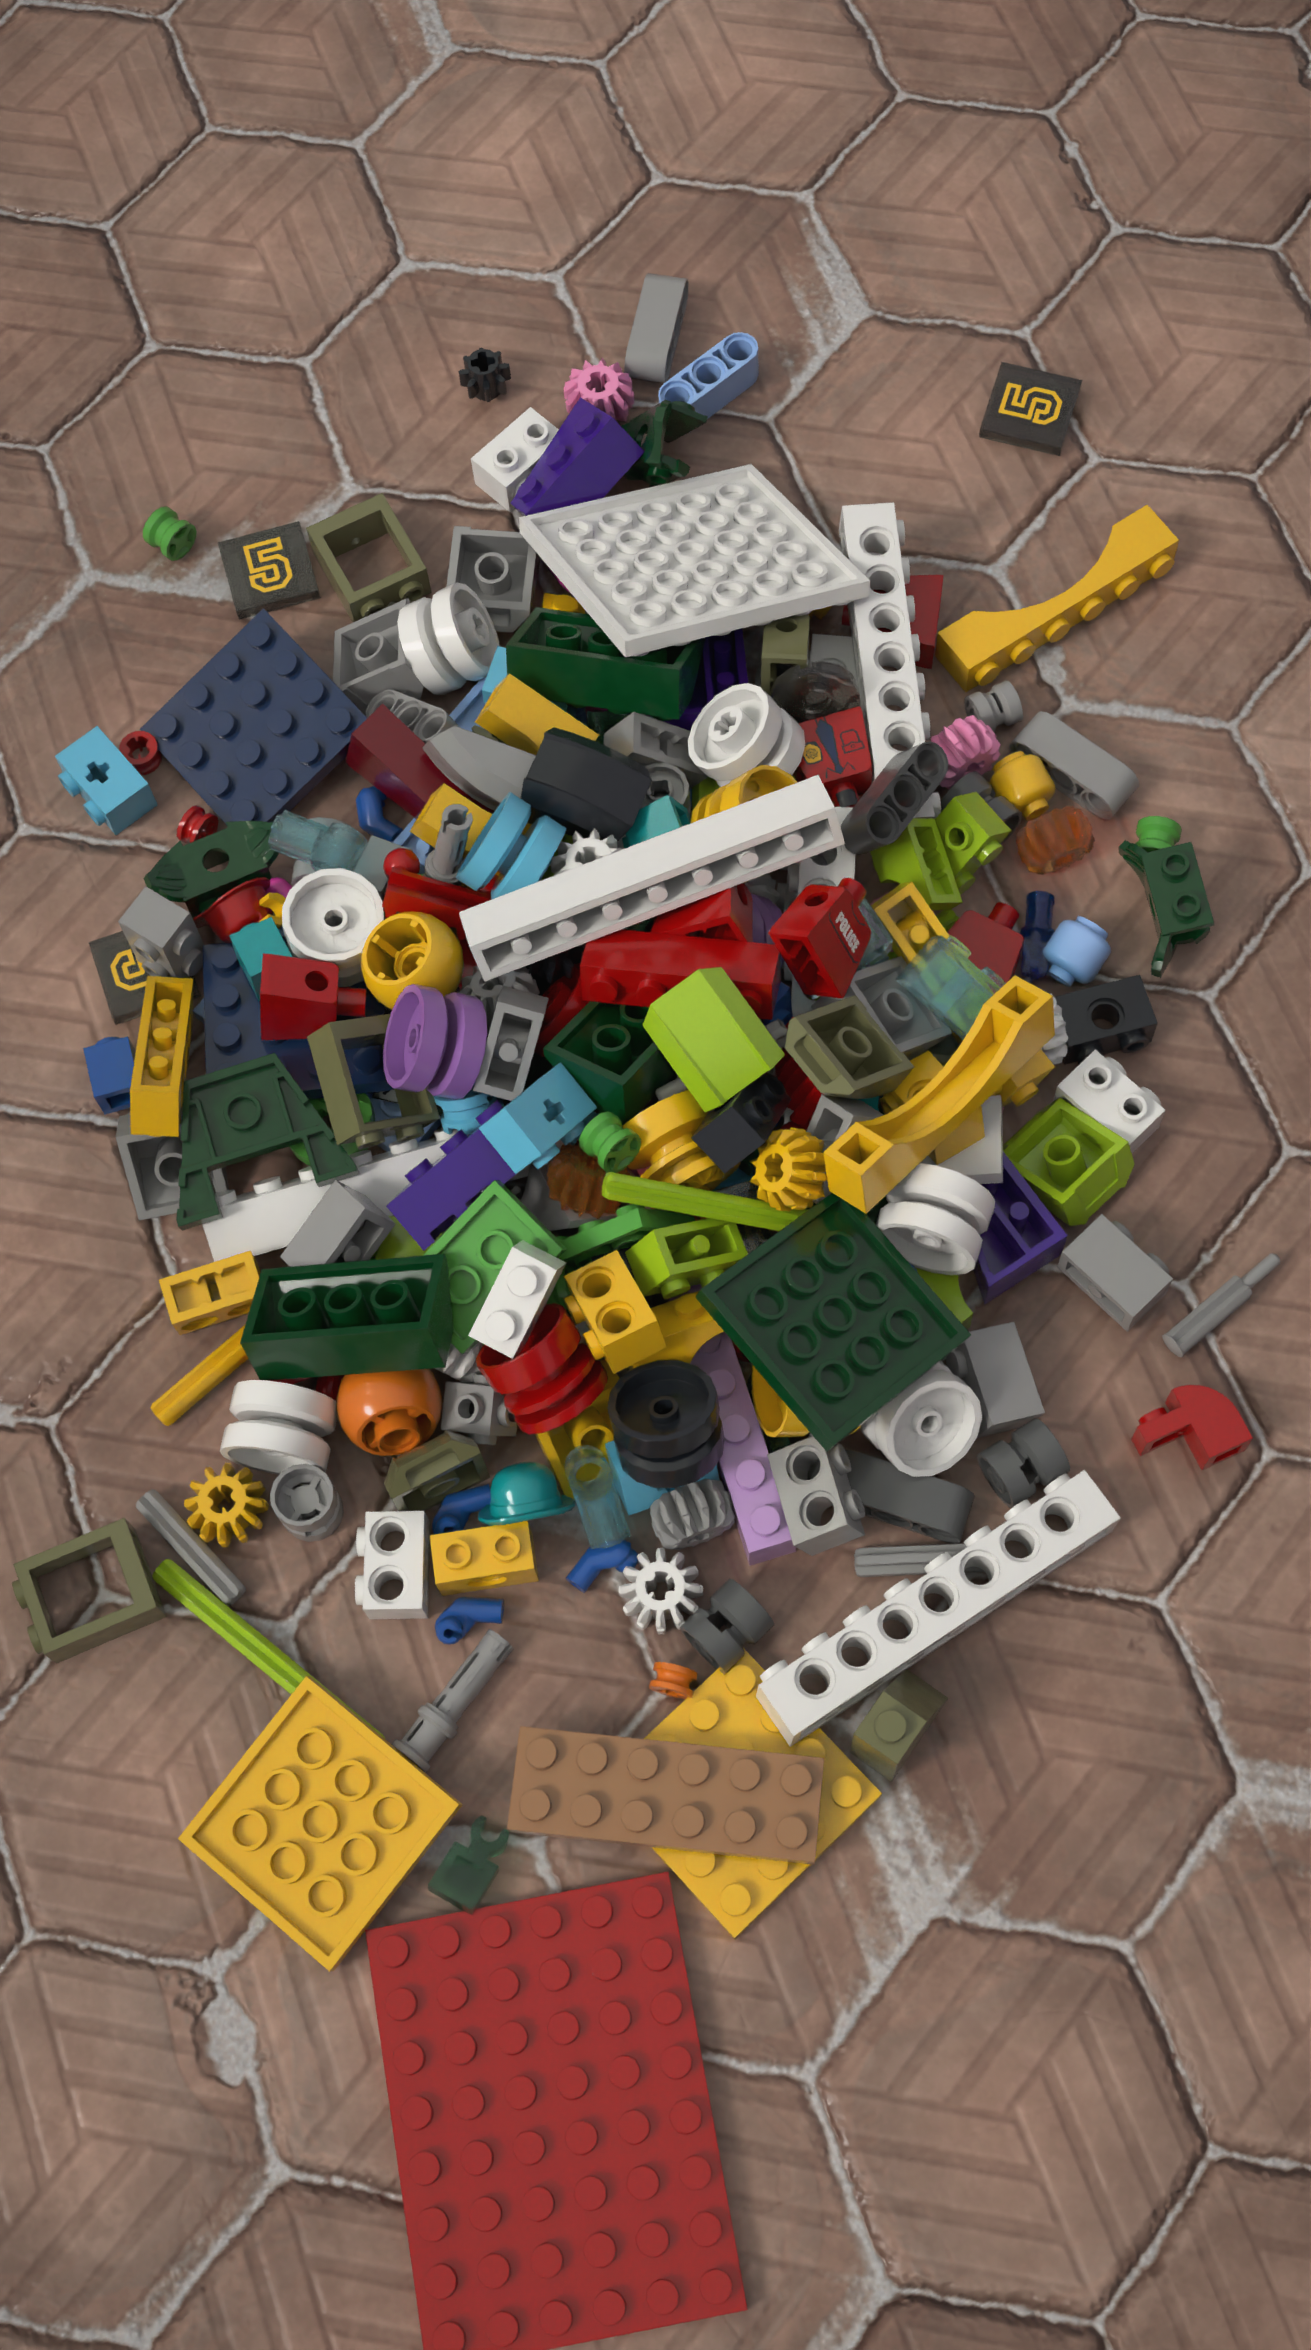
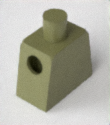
(786, 643)

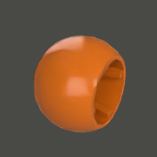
(389, 1410)

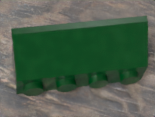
(577, 664)
(611, 1057)
(350, 1318)

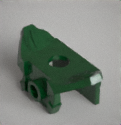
(661, 423)
(184, 874)
(1174, 897)

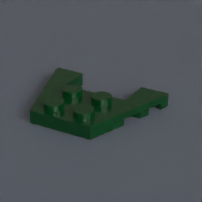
(244, 1116)

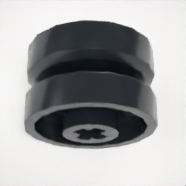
(666, 1423)

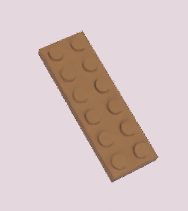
(666, 1795)

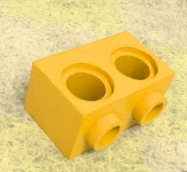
(211, 1292)
(616, 1310)

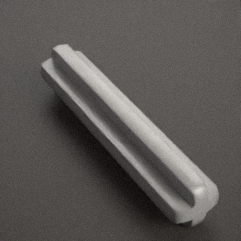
(190, 1547)
(902, 1559)

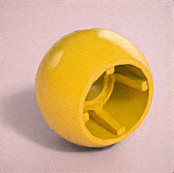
(411, 951)

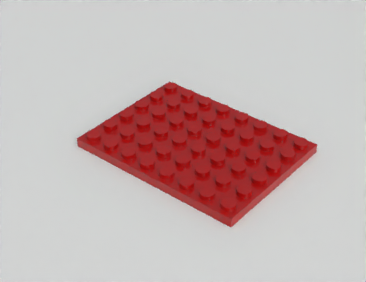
(553, 2121)

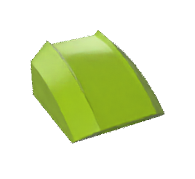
(711, 1037)
(1070, 1161)

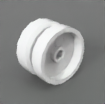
(448, 638)
(742, 732)
(331, 918)
(937, 1219)
(927, 1424)
(278, 1426)

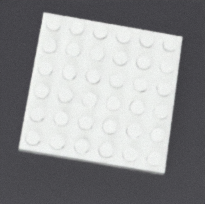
(692, 559)

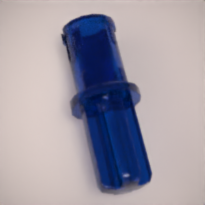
(1037, 933)

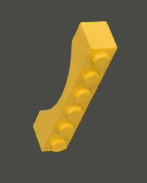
(988, 642)
(884, 1150)

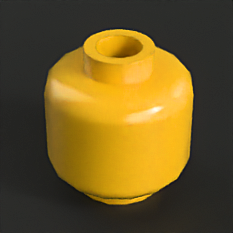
(1023, 783)

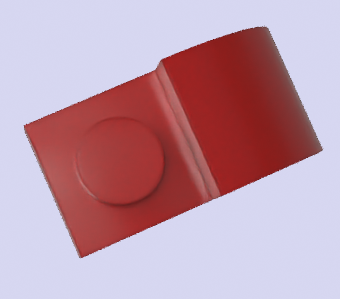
(1204, 1420)

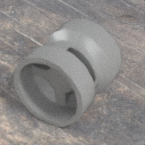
(996, 706)

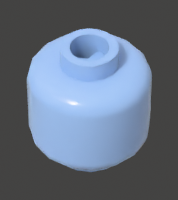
(1076, 951)

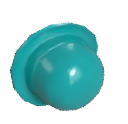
(523, 1494)

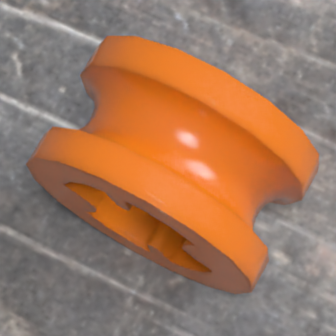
(673, 1680)

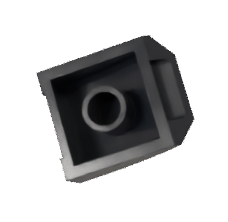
(584, 785)

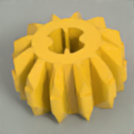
(790, 1169)
(225, 1523)

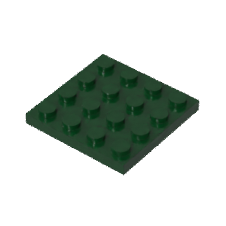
(833, 1318)

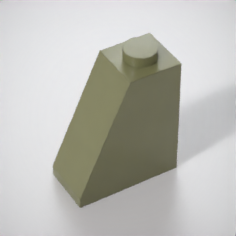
(896, 1724)

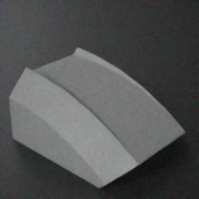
(499, 570)
(372, 658)
(479, 764)

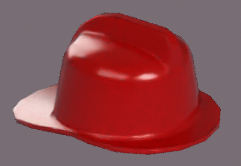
(236, 909)

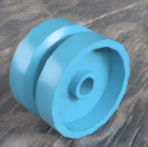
(504, 849)

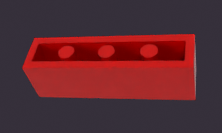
(643, 966)

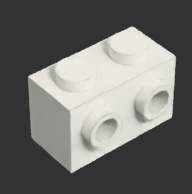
(512, 456)
(1108, 1096)

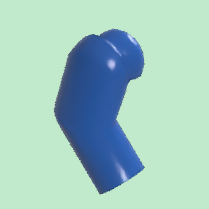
(370, 815)
(458, 1507)
(598, 1559)
(463, 1616)

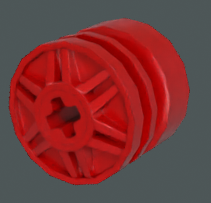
(549, 1377)

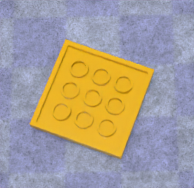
(730, 1716)
(320, 1823)

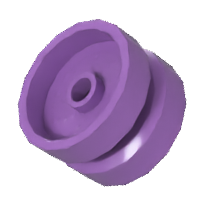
(435, 1042)

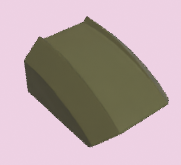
(846, 1051)
(434, 1471)

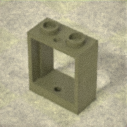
(357, 527)
(339, 1093)
(146, 1599)

